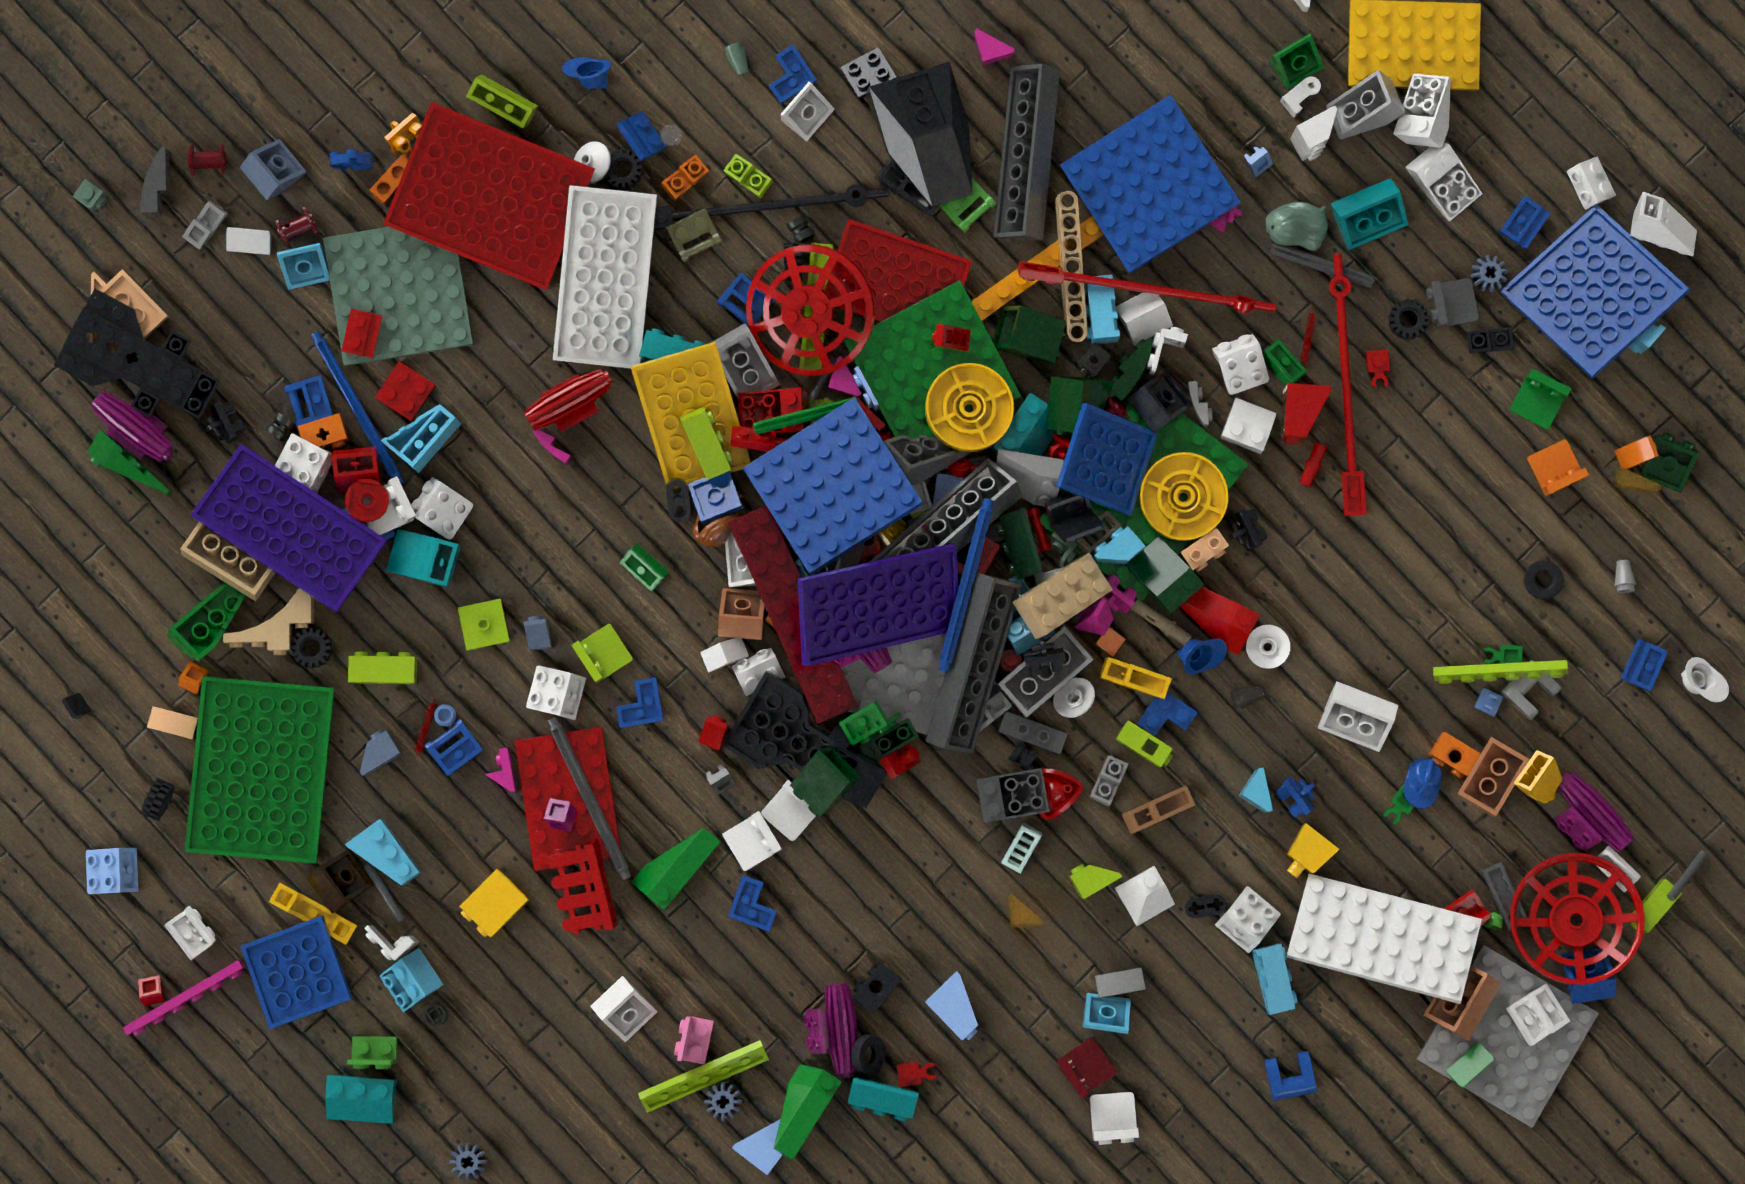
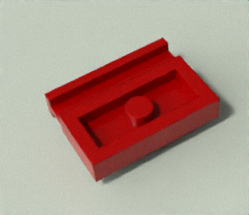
(362, 333)

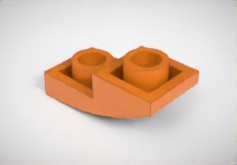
(685, 177)
(1636, 452)

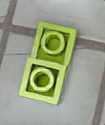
(748, 176)

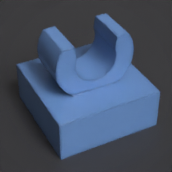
(1258, 161)
(1488, 702)

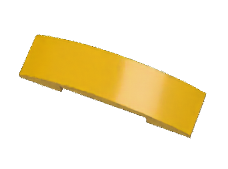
(308, 909)

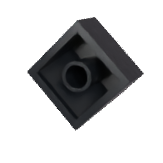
(1159, 402)

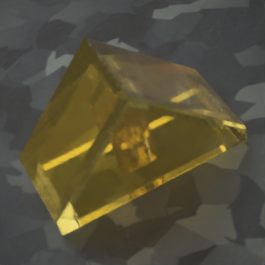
(1020, 914)

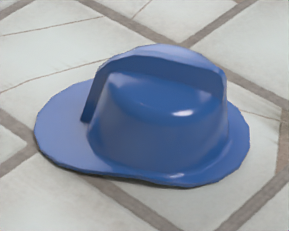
(589, 71)
(1202, 655)
(1422, 783)

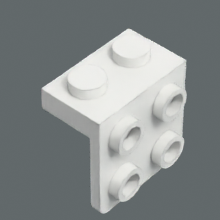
(1171, 337)
(1241, 363)
(441, 508)
(788, 812)
(1113, 1117)

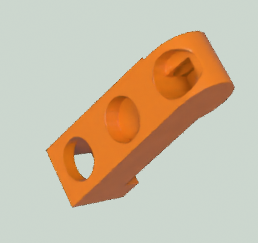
(387, 185)

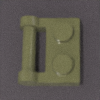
(691, 228)

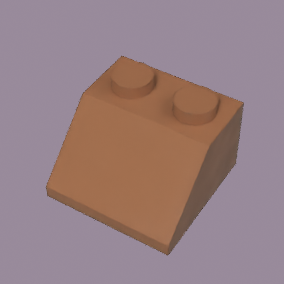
(741, 614)

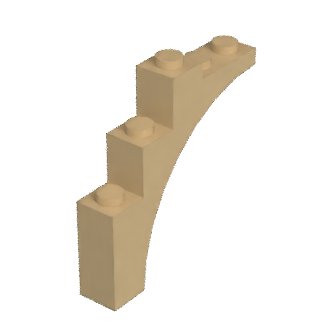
(278, 629)

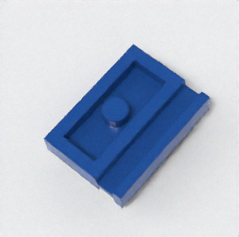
(641, 135)
(1524, 222)
(1644, 665)

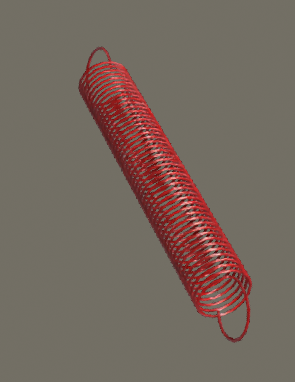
(1308, 337)
(427, 727)

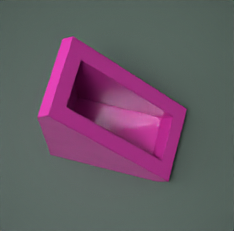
(991, 49)
(843, 382)
(1095, 618)

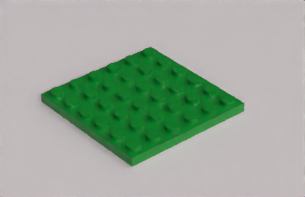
(904, 361)

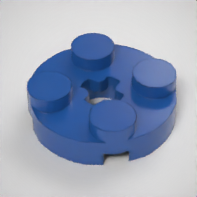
(351, 159)

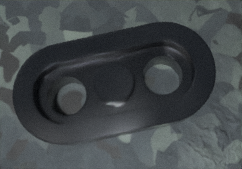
(678, 498)

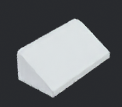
(248, 241)

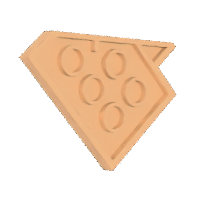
(128, 292)

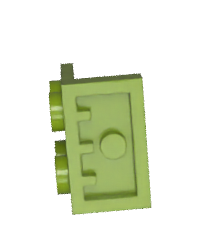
(602, 653)

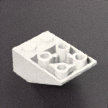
(1425, 111)
(1444, 180)
(1662, 225)

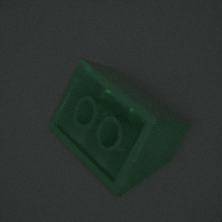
(1019, 544)

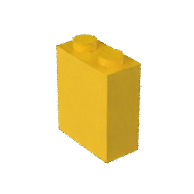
(493, 904)

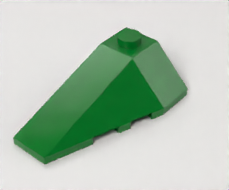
(112, 456)
(205, 624)
(671, 871)

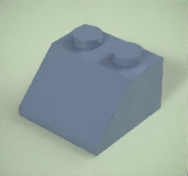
(272, 169)

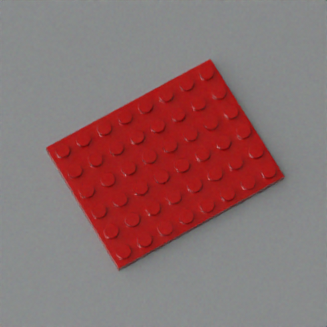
(486, 195)

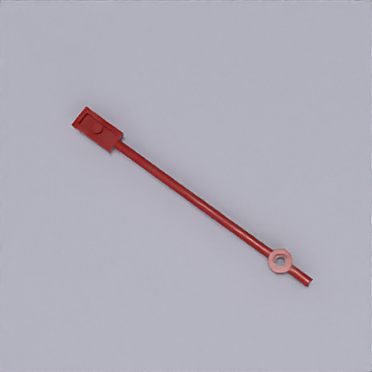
(1054, 275)
(746, 438)
(1352, 481)

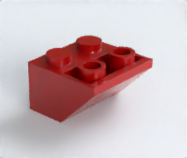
(353, 465)

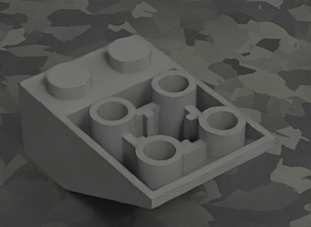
(1012, 795)

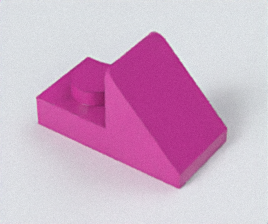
(506, 776)

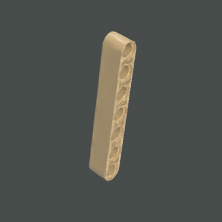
(1075, 256)

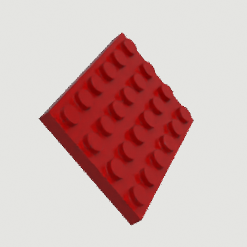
(895, 268)
(547, 776)

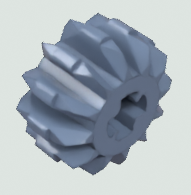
(1497, 275)
(728, 1106)
(471, 1168)

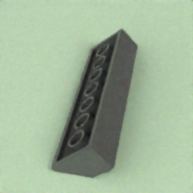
(1026, 152)
(955, 515)
(974, 664)

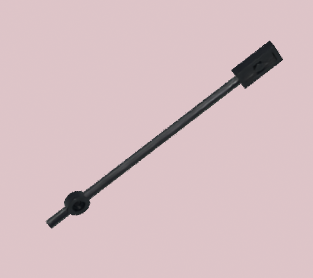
(664, 216)

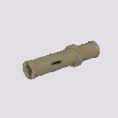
(1161, 622)

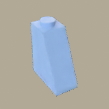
(954, 1008)
(759, 1148)

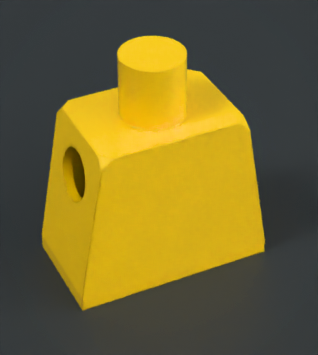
(1540, 778)
(1309, 851)

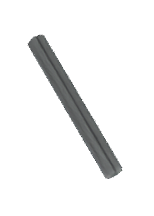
(1320, 264)

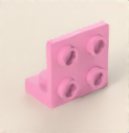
(695, 1039)

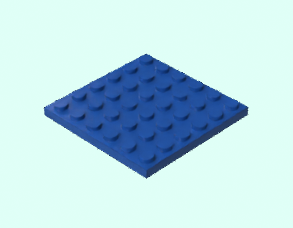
(1150, 184)
(1594, 291)
(832, 486)

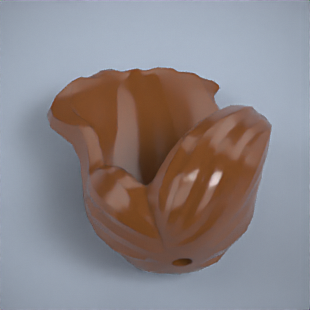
(715, 532)

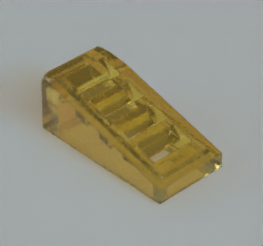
(1630, 480)

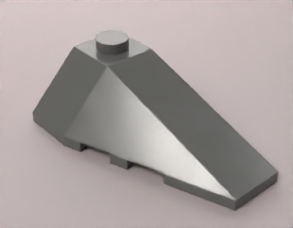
(921, 456)

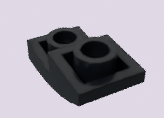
(1490, 340)

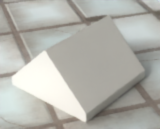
(807, 112)
(1144, 316)

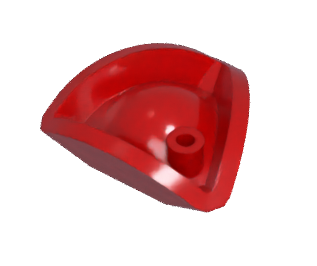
(1061, 791)

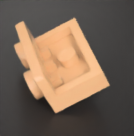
(1203, 549)

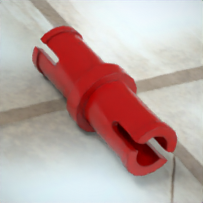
(1313, 465)

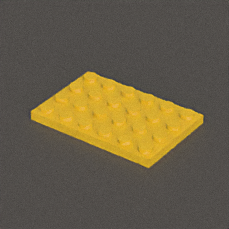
(1414, 39)
(676, 387)

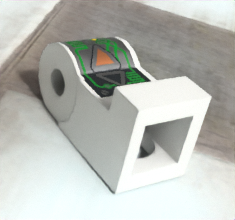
(1304, 90)

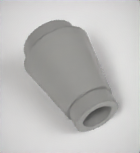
(1624, 577)

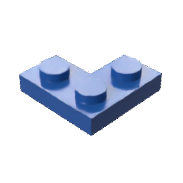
(796, 75)
(1163, 709)
(646, 710)
(746, 908)

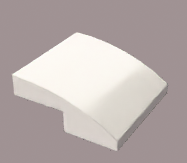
(1538, 1014)

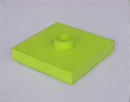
(483, 624)

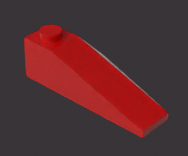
(1221, 618)

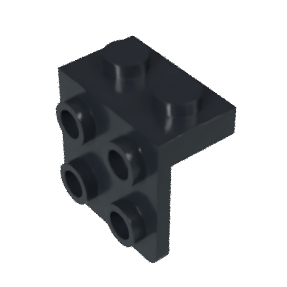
(1072, 517)

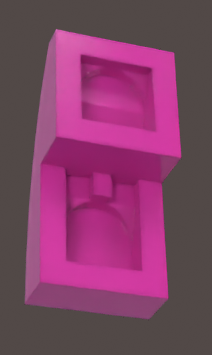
(548, 442)

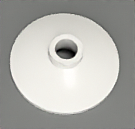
(598, 158)
(1279, 646)
(1075, 689)

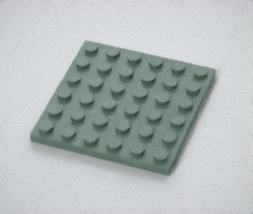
(407, 283)

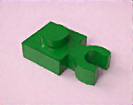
(1507, 654)
(1400, 805)

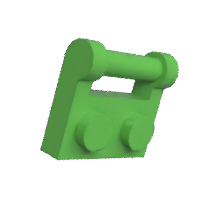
(955, 208)

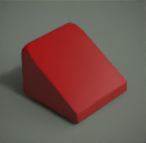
(151, 990)

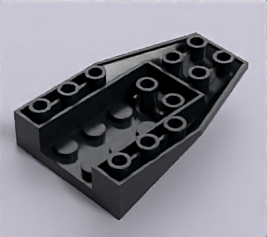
(926, 131)

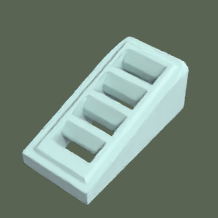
(1029, 830)

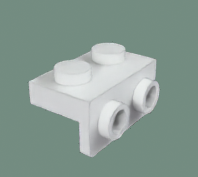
(1591, 182)
(751, 670)
(191, 932)

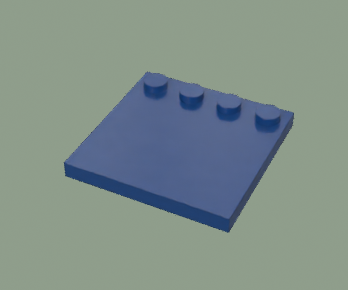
(1106, 459)
(296, 972)

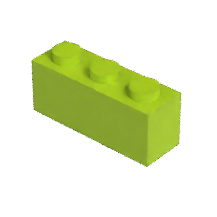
(502, 101)
(706, 442)
(382, 668)

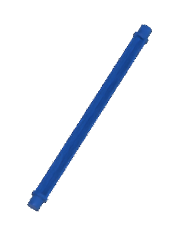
(355, 405)
(965, 586)

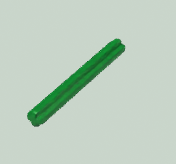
(797, 417)

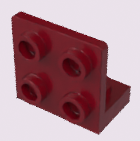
(1086, 1067)

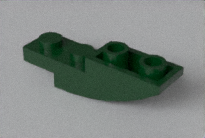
(1131, 370)
(889, 741)

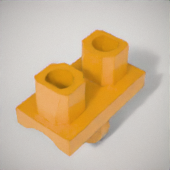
(403, 133)

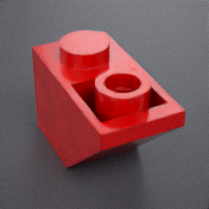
(714, 732)

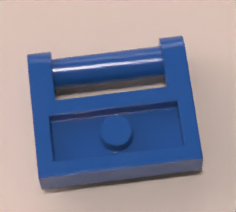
(739, 289)
(315, 398)
(458, 753)

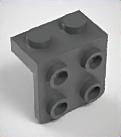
(1452, 302)

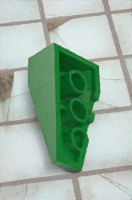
(804, 1103)

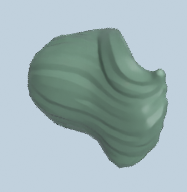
(1297, 225)

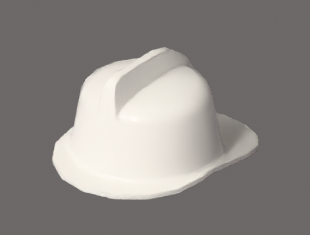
(1704, 680)

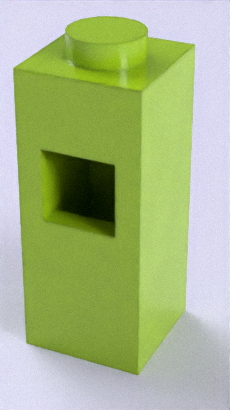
(1144, 744)
(1656, 905)

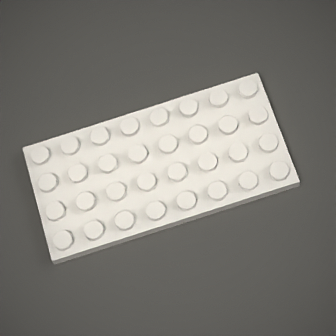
(604, 276)
(1384, 938)

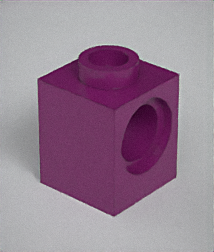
(560, 815)

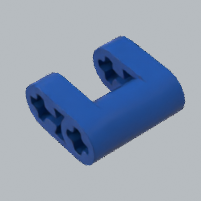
(1291, 1086)

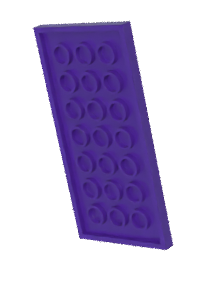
(288, 528)
(877, 604)

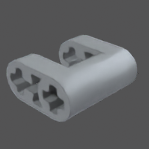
(1516, 689)

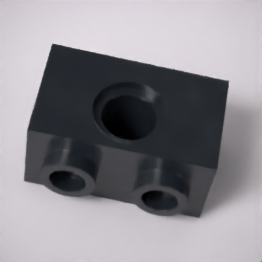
(873, 1000)

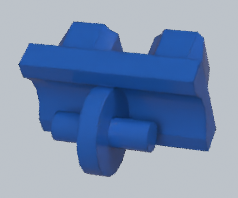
(1302, 804)

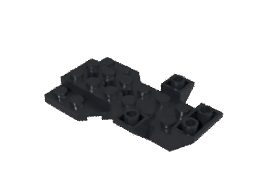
(158, 370)
(787, 708)

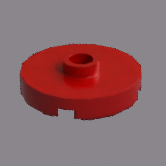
(366, 489)

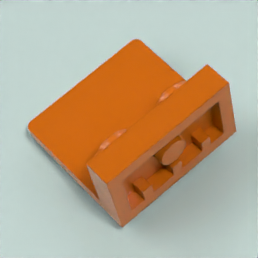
(1556, 467)

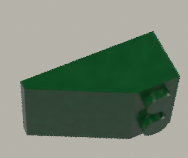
(1164, 575)

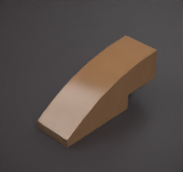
(1158, 809)

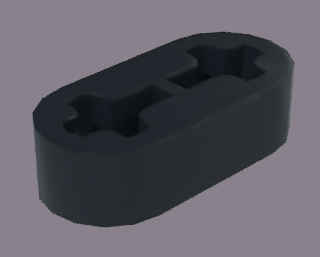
(1204, 901)

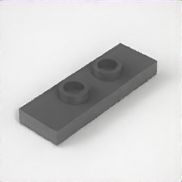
(1033, 732)
(1502, 891)

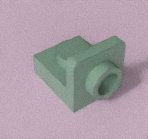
(90, 196)
(1067, 548)

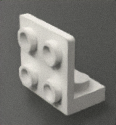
(305, 462)
(398, 511)
(556, 692)
(752, 841)
(1248, 919)
(403, 944)

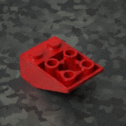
(772, 403)

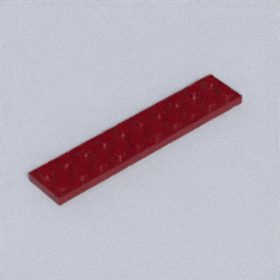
(777, 585)

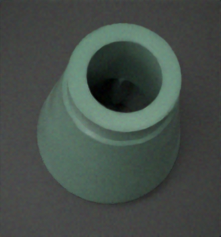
(737, 57)

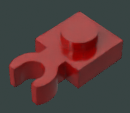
(1378, 363)
(911, 1074)

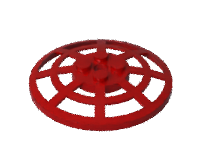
(821, 305)
(1582, 906)

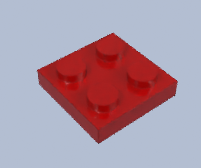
(405, 391)

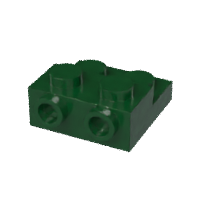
(1673, 463)

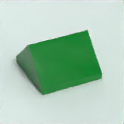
(1297, 61)

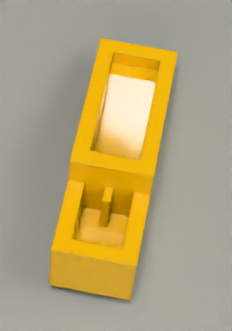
(1134, 678)

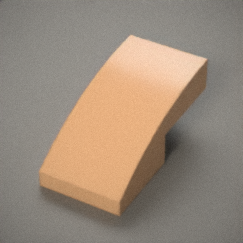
(172, 722)

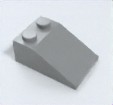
(1366, 106)
(744, 362)
(1034, 474)

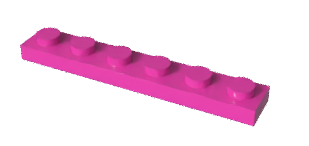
(193, 994)

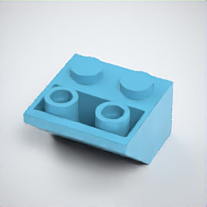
(1120, 549)
(411, 980)

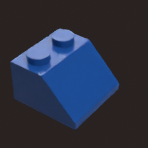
(1590, 992)

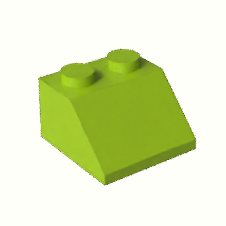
(1091, 879)

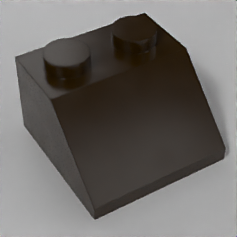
(340, 881)

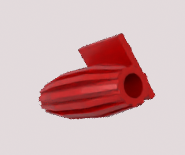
(569, 401)

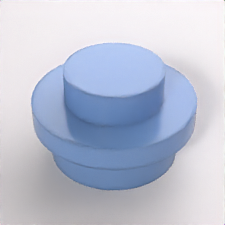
(445, 715)

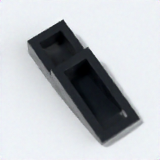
(897, 182)

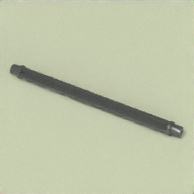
(589, 798)

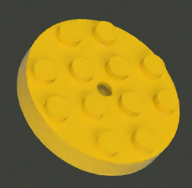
(974, 386)
(1188, 475)

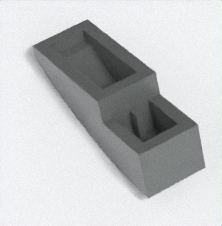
(155, 184)

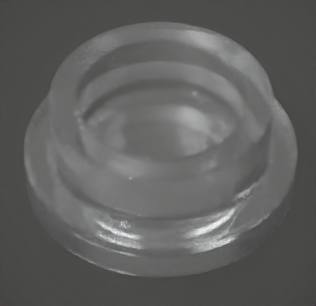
(670, 135)

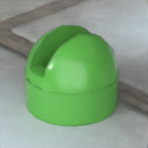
(1495, 921)

